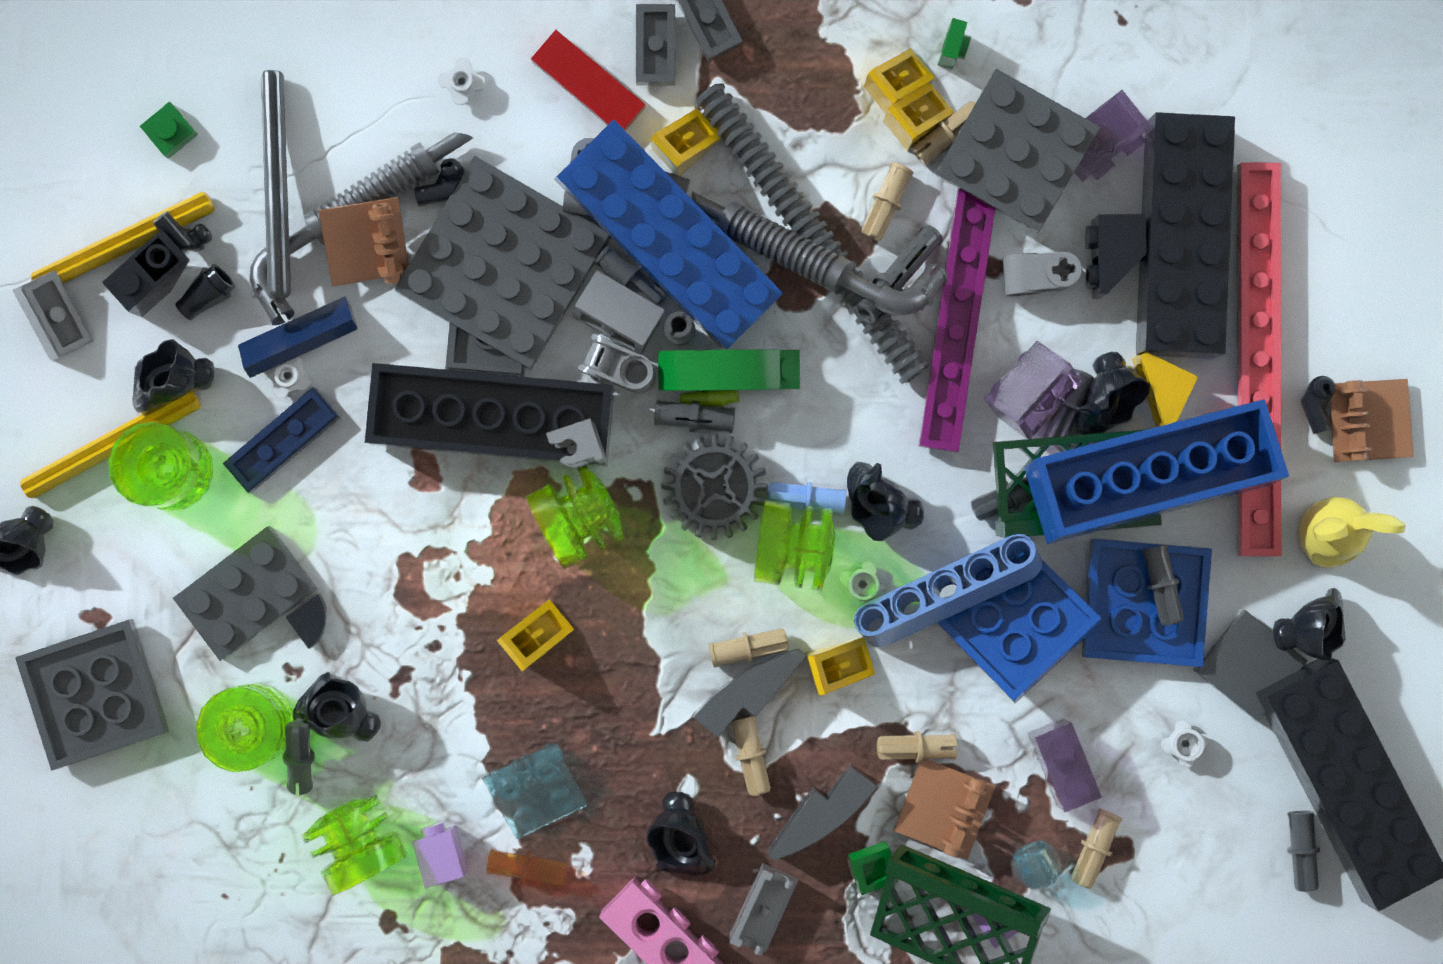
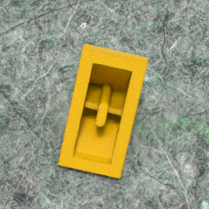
(897, 79)
(917, 115)
(684, 141)
(1168, 387)
(535, 635)
(840, 665)

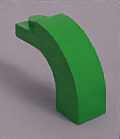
(728, 370)

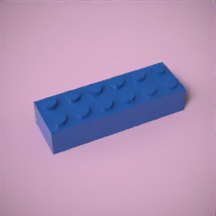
(668, 235)
(1155, 471)

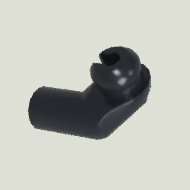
(443, 187)
(183, 237)

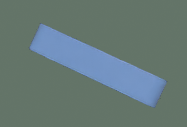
(967, 593)

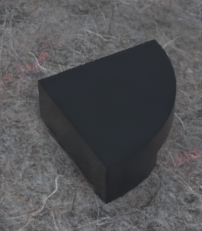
(309, 620)

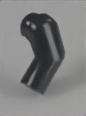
(1315, 401)

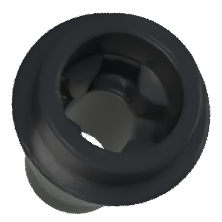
(207, 290)

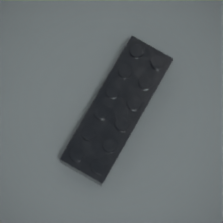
(1186, 235)
(481, 412)
(1351, 783)

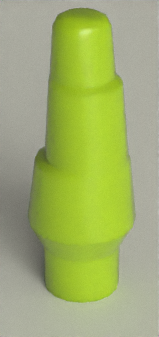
(715, 398)

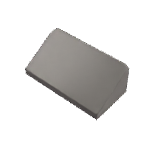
(52, 315)

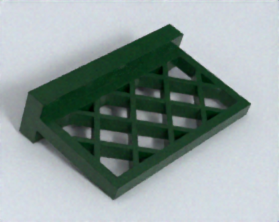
(1027, 521)
(960, 891)

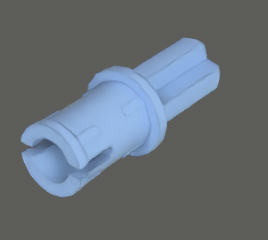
(802, 495)

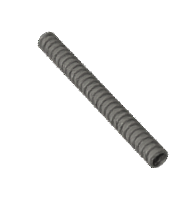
(802, 220)

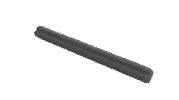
(275, 184)

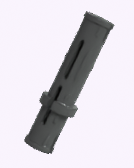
(901, 269)

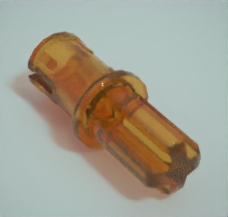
(526, 867)

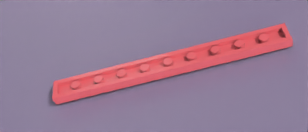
(1259, 336)

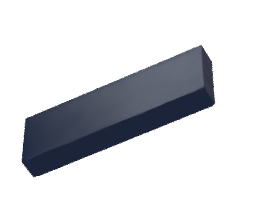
(297, 337)
(281, 440)

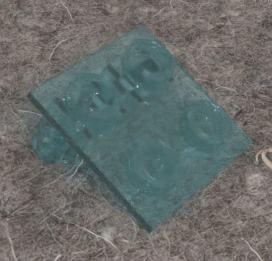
(535, 790)

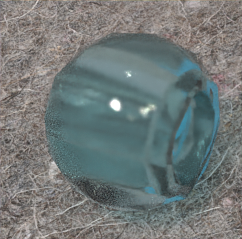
(1036, 864)

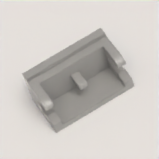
(618, 313)
(586, 443)
(763, 909)

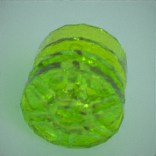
(139, 462)
(575, 516)
(794, 545)
(260, 709)
(353, 844)

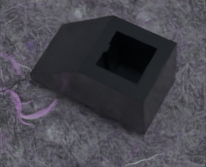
(1116, 247)
(147, 274)

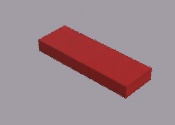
(587, 81)

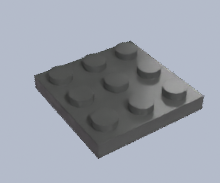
(1017, 150)
(92, 694)

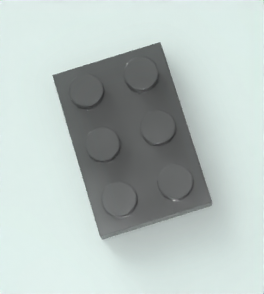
(245, 593)

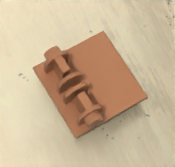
(364, 242)
(1371, 420)
(944, 808)

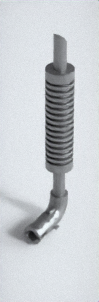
(380, 186)
(815, 261)

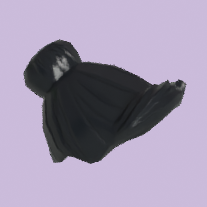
(169, 375)
(1111, 395)
(880, 503)
(23, 541)
(1315, 628)
(336, 710)
(680, 838)

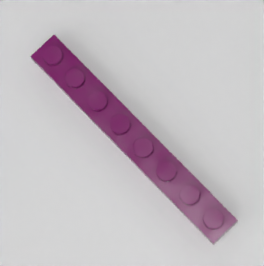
(957, 324)

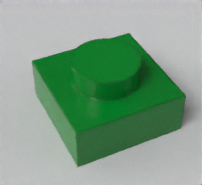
(955, 44)
(168, 130)
(870, 866)

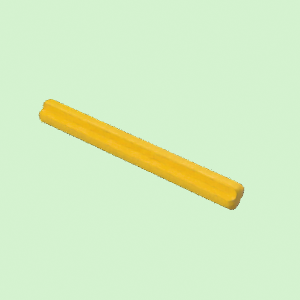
(125, 240)
(100, 448)

